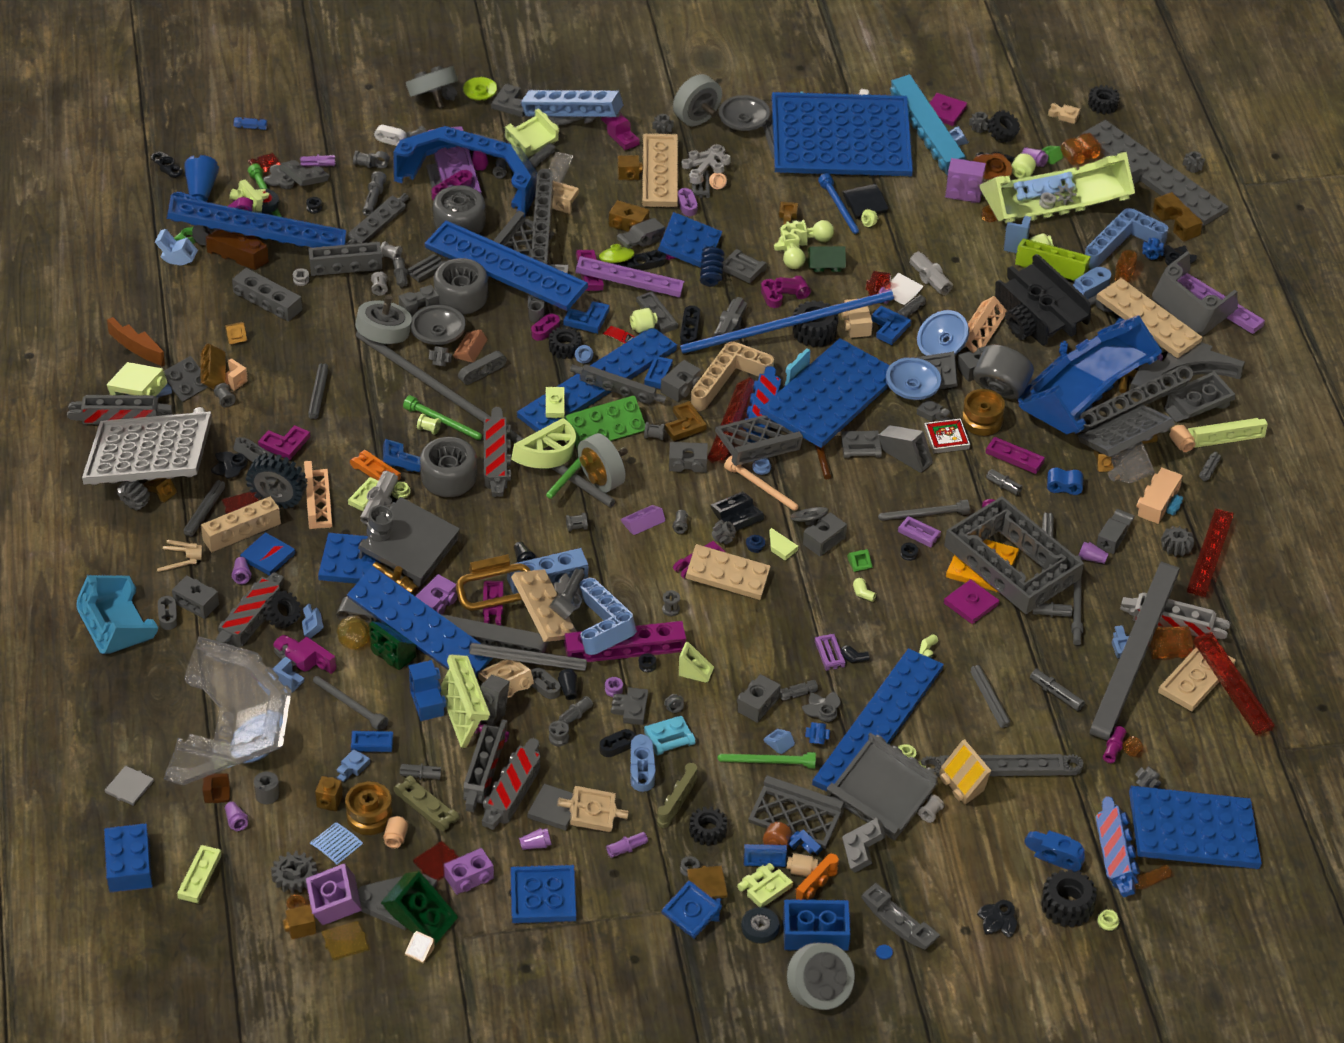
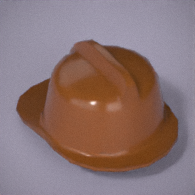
(996, 165)

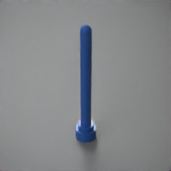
(827, 183)

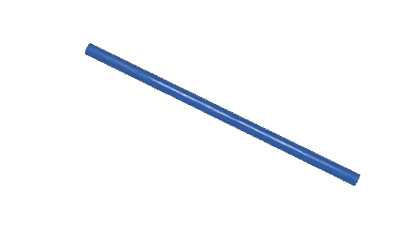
(786, 322)

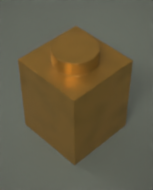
(299, 922)

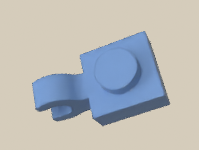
(313, 621)
(1119, 640)
(352, 763)

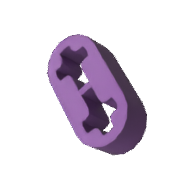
(688, 201)

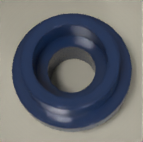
(755, 543)

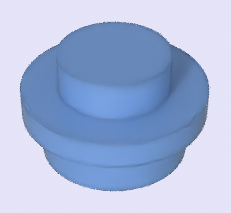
(584, 354)
(761, 466)

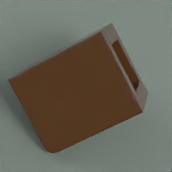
(216, 788)

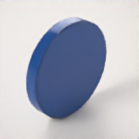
(884, 952)

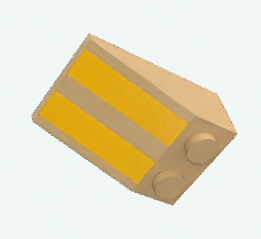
(965, 773)

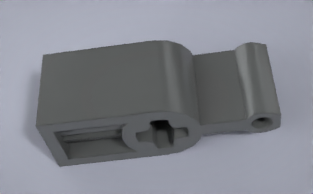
(642, 234)
(1114, 531)

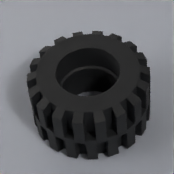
(818, 331)
(1068, 911)

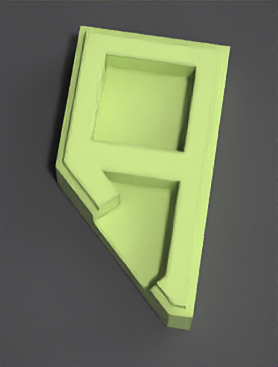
(781, 545)

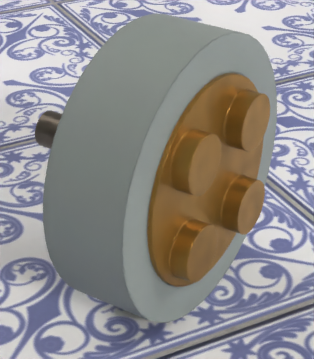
(602, 462)

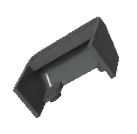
(1185, 306)

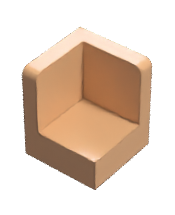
(236, 375)

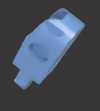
(1093, 281)
(642, 763)

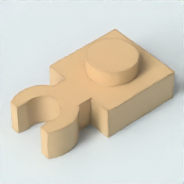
(1066, 114)

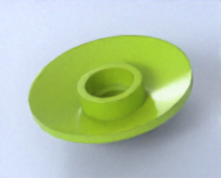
(480, 88)
(616, 254)

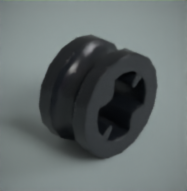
(314, 205)
(912, 548)
(647, 658)

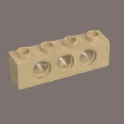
(240, 524)

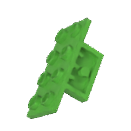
(611, 419)

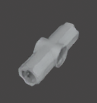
(931, 273)
(380, 493)

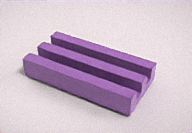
(917, 533)
(840, 662)

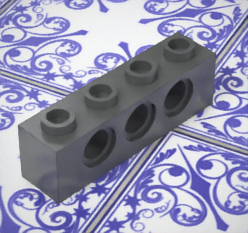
(267, 294)

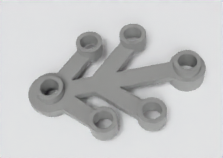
(714, 152)

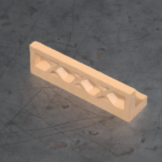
(980, 321)
(313, 498)

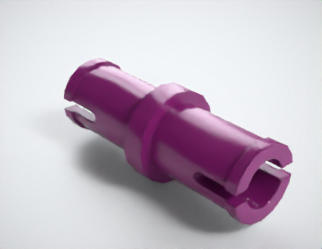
(1114, 744)

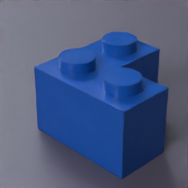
(426, 690)

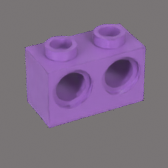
(469, 871)

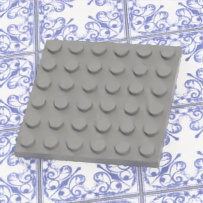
(147, 448)

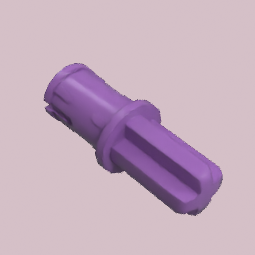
(312, 161)
(626, 844)

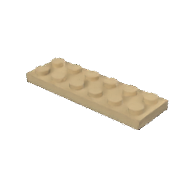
(660, 170)
(1163, 326)

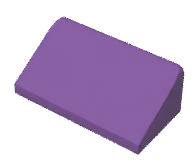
(643, 519)

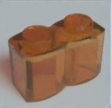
(1081, 148)

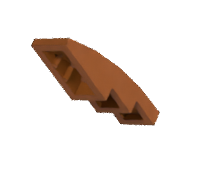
(139, 344)

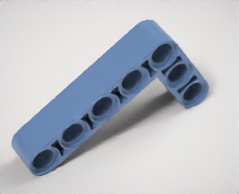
(1126, 223)
(617, 622)

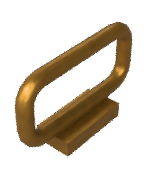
(485, 569)

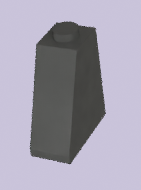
(907, 446)

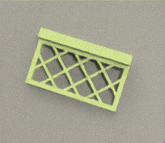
(463, 698)

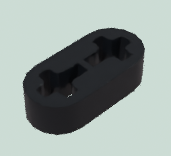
(617, 743)

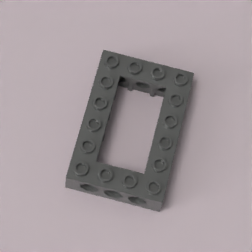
(1060, 565)

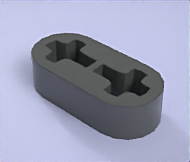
(171, 612)
(544, 683)

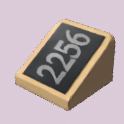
(420, 947)

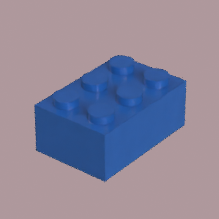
(128, 857)
(816, 923)

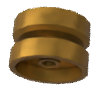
(983, 412)
(368, 808)

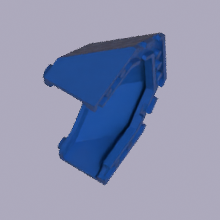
(412, 151)
(1087, 372)

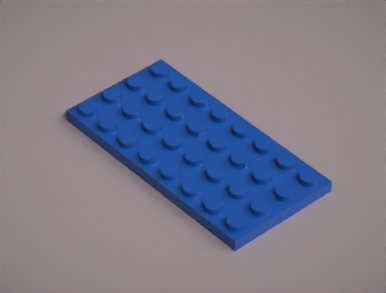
(828, 393)

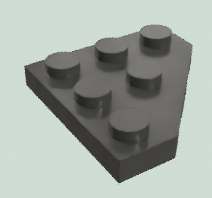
(373, 894)

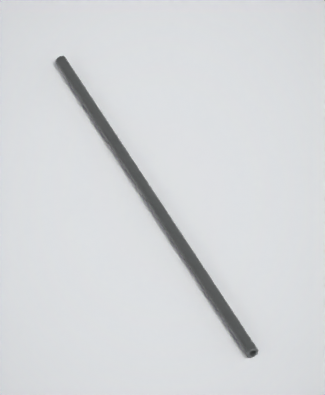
(475, 411)

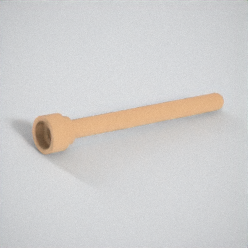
(760, 483)

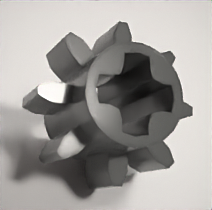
(979, 122)
(662, 124)
(1193, 161)
(1068, 197)
(440, 356)
(723, 532)
(1148, 778)

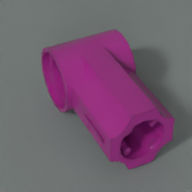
(794, 286)

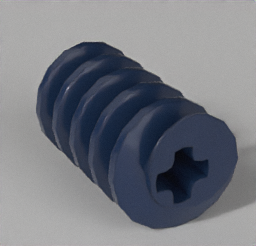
(711, 266)

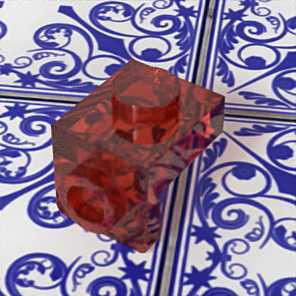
(877, 281)

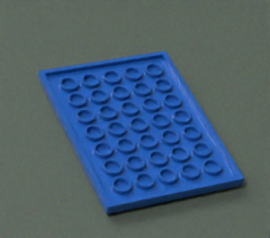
(841, 134)

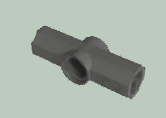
(731, 319)

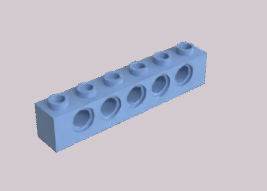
(572, 103)

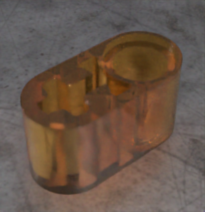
(1126, 265)

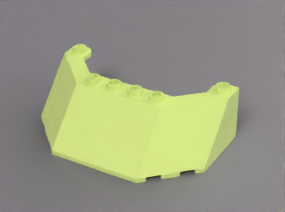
(1094, 184)

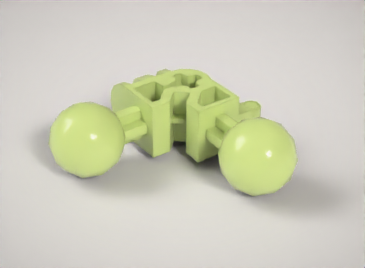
(796, 234)

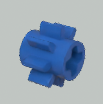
(1153, 248)
(817, 733)

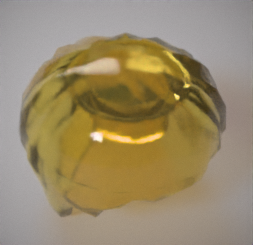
(353, 632)

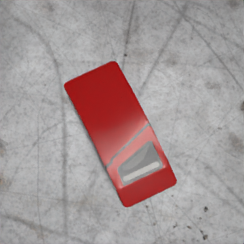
(618, 334)

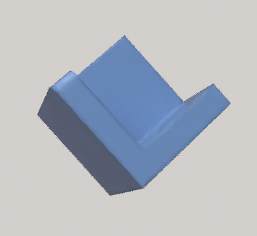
(286, 675)

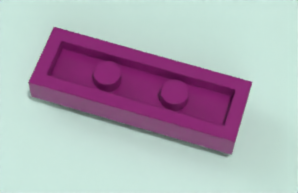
(594, 283)
(1015, 455)

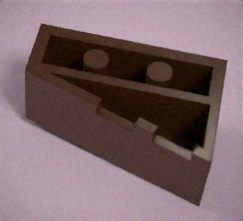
(244, 249)

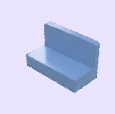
(1016, 233)

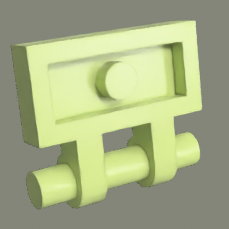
(769, 888)

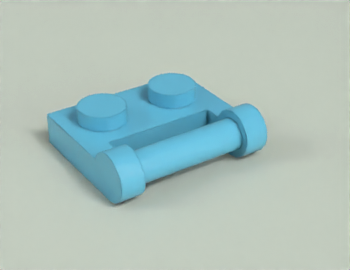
(667, 731)

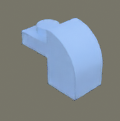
(175, 251)

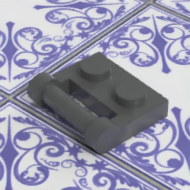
(743, 266)
(860, 443)

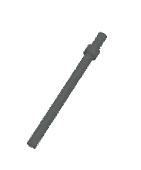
(1077, 626)

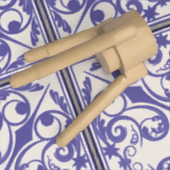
(192, 551)

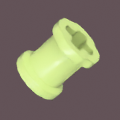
(428, 424)

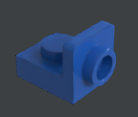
(809, 843)

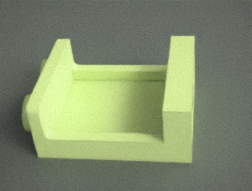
(533, 133)
(137, 380)

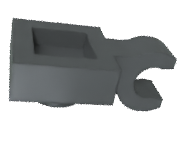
(932, 410)

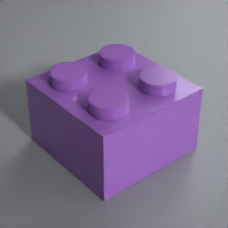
(964, 180)
(333, 894)

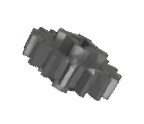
(292, 871)

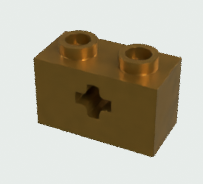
(625, 215)

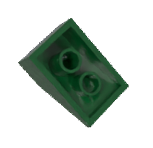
(419, 906)

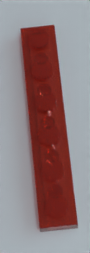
(733, 414)
(1210, 552)
(1233, 683)

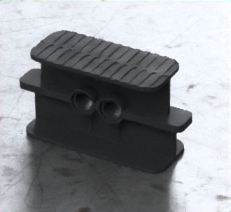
(1046, 296)

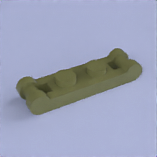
(681, 791)
(426, 803)

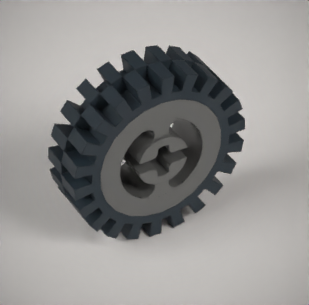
(267, 470)

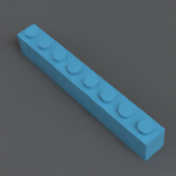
(927, 123)

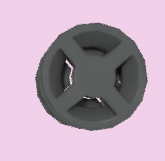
(557, 728)

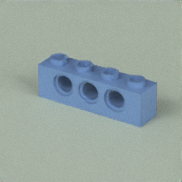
(555, 566)

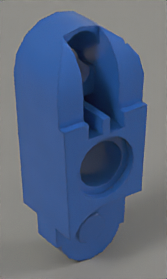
(1056, 849)

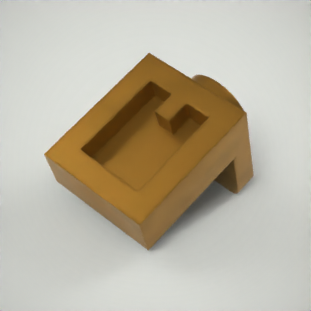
(1103, 462)
(162, 486)

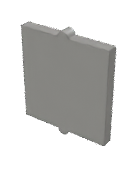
(129, 785)

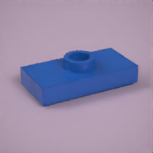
(372, 741)
(763, 854)

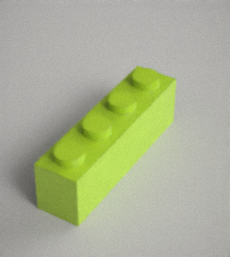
(1066, 262)

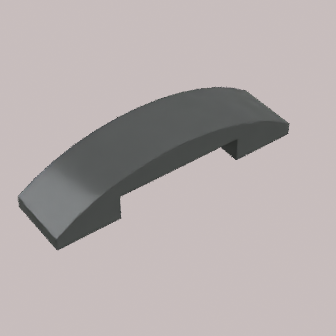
(897, 920)

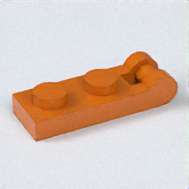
(372, 465)
(817, 878)

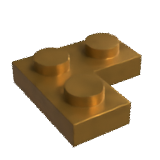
(688, 422)

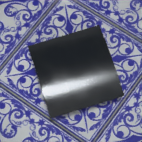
(865, 198)
(738, 510)

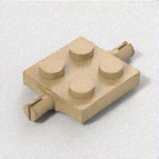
(592, 809)

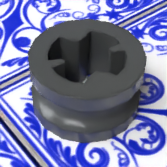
(688, 860)

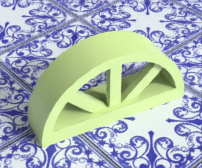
(531, 452)

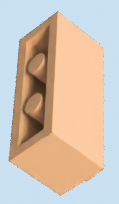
(1158, 495)

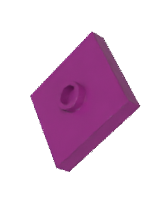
(948, 108)
(971, 601)

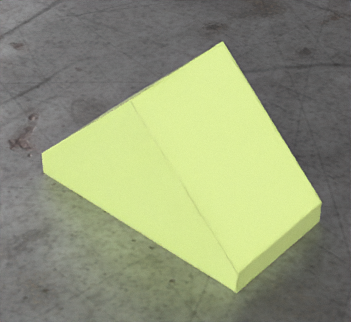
(694, 665)

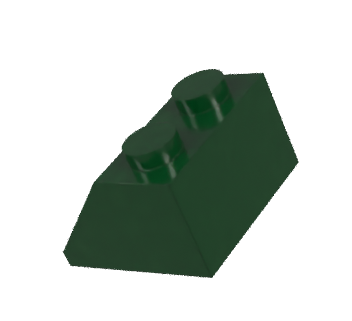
(826, 258)

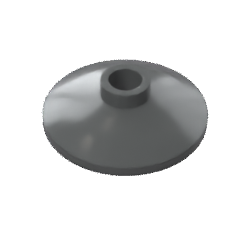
(809, 515)

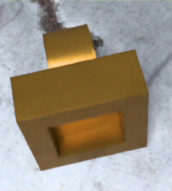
(236, 332)

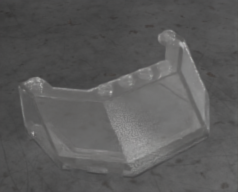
(249, 717)

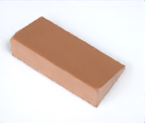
(471, 346)

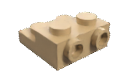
(513, 671)

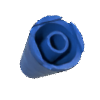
(201, 176)

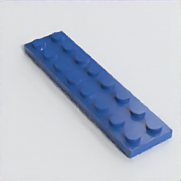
(414, 619)

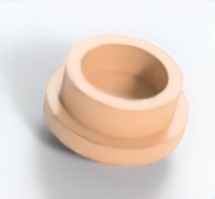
(717, 180)

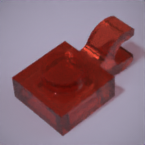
(265, 161)

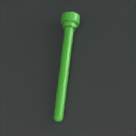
(256, 172)
(412, 404)
(564, 478)
(807, 759)

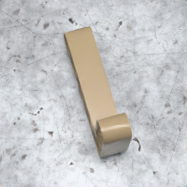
(730, 357)

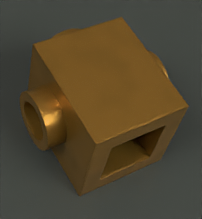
(629, 167)
(329, 793)

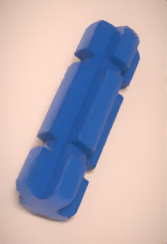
(250, 123)

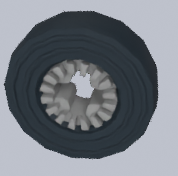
(752, 920)

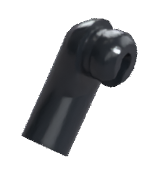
(853, 656)

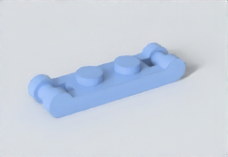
(1042, 185)

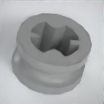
(1047, 200)
(301, 277)

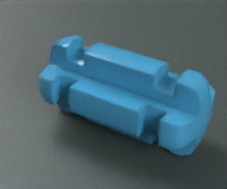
(1174, 504)

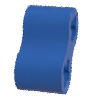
(1065, 481)

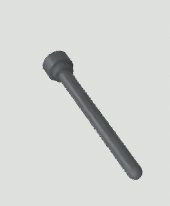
(961, 507)
(377, 721)

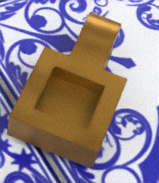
(788, 211)

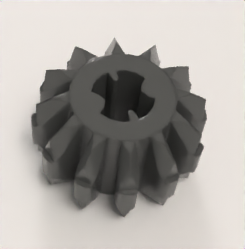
(133, 494)
(1177, 541)

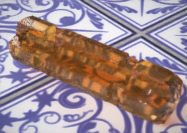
(1153, 877)

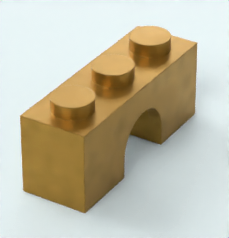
(1186, 223)

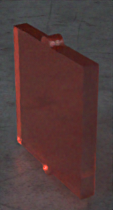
(239, 501)
(433, 860)

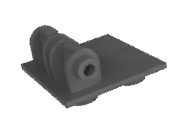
(185, 378)

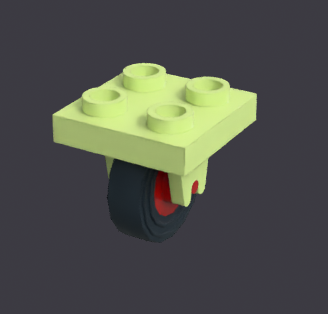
(264, 199)

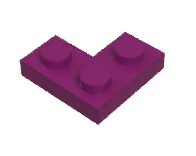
(285, 445)

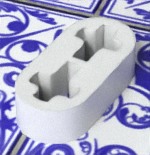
(389, 134)

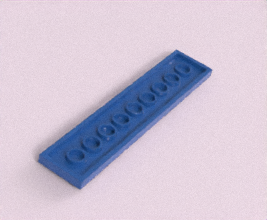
(253, 223)
(508, 265)
(624, 361)
(883, 713)

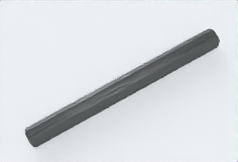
(527, 656)

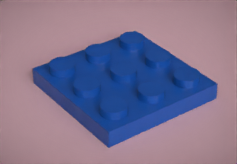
(687, 238)
(342, 559)
(543, 894)

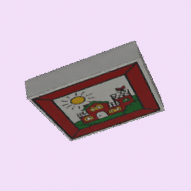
(946, 436)

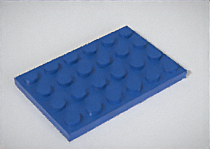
(1194, 827)

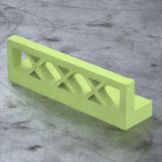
(1228, 432)

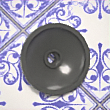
(744, 112)
(437, 324)

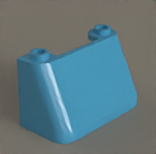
(111, 615)

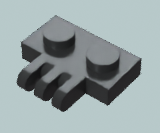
(631, 705)

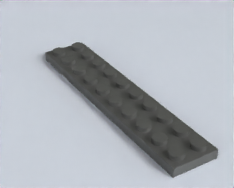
(1159, 174)

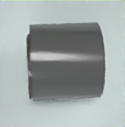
(266, 787)

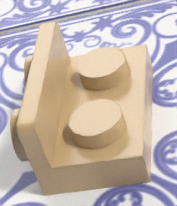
(563, 196)

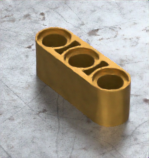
(213, 366)

